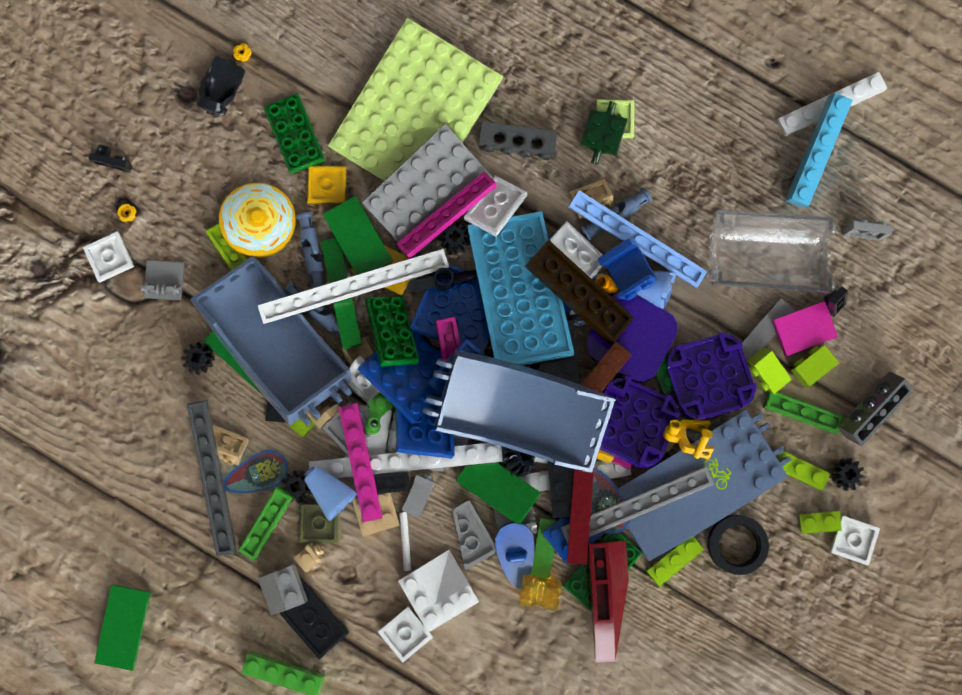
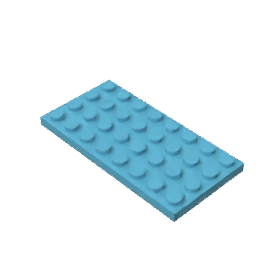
(521, 313)

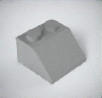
(283, 590)

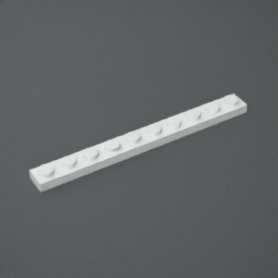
(352, 286)
(405, 462)

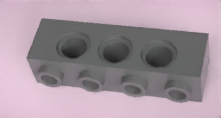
(527, 135)
(875, 408)

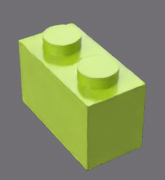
(814, 366)
(768, 370)

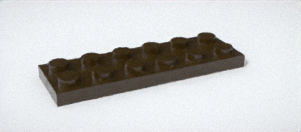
(579, 292)

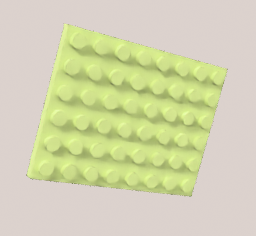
(410, 97)

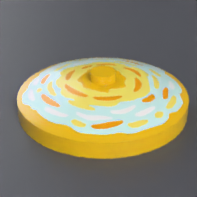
(257, 220)

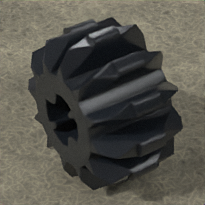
(447, 234)
(191, 357)
(518, 462)
(850, 467)
(294, 480)

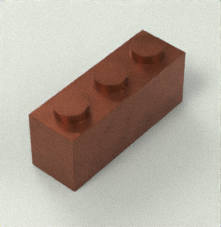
(607, 368)

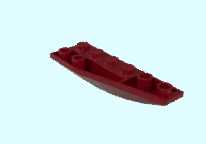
(607, 594)

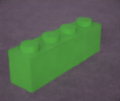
(283, 673)

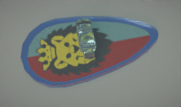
(257, 473)
(604, 495)

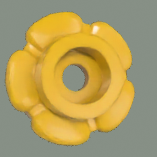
(242, 57)
(123, 209)

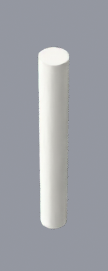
(405, 541)

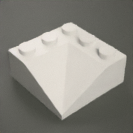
(438, 590)

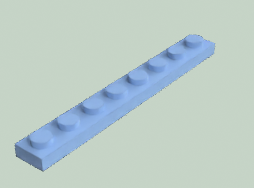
(649, 245)

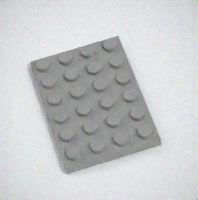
(423, 183)

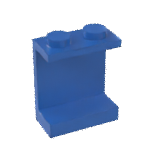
(628, 269)

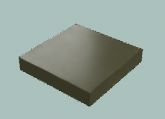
(315, 526)

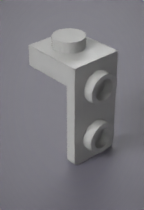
(418, 495)

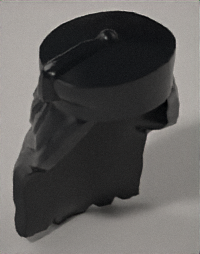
(219, 86)

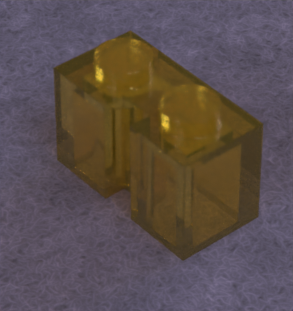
(540, 592)

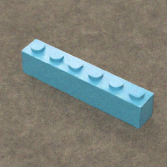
(818, 150)

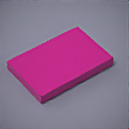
(804, 328)

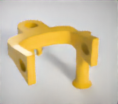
(676, 433)

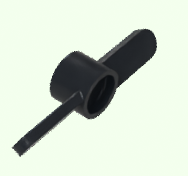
(431, 282)

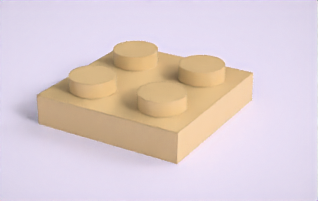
(389, 514)

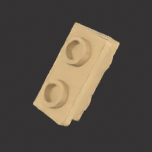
(598, 191)
(229, 445)

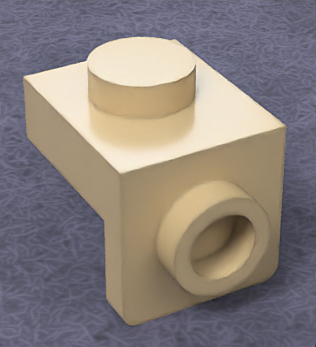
(365, 351)

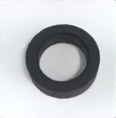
(756, 560)

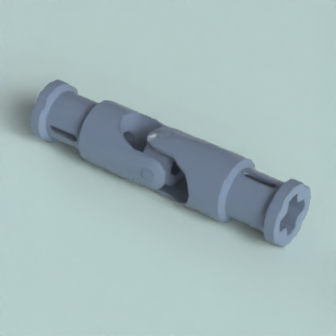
(627, 206)
(311, 248)
(327, 320)

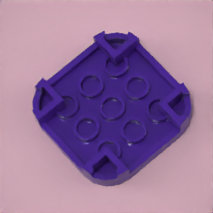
(646, 339)
(710, 377)
(637, 423)

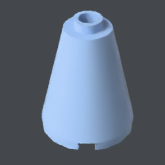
(660, 290)
(328, 491)

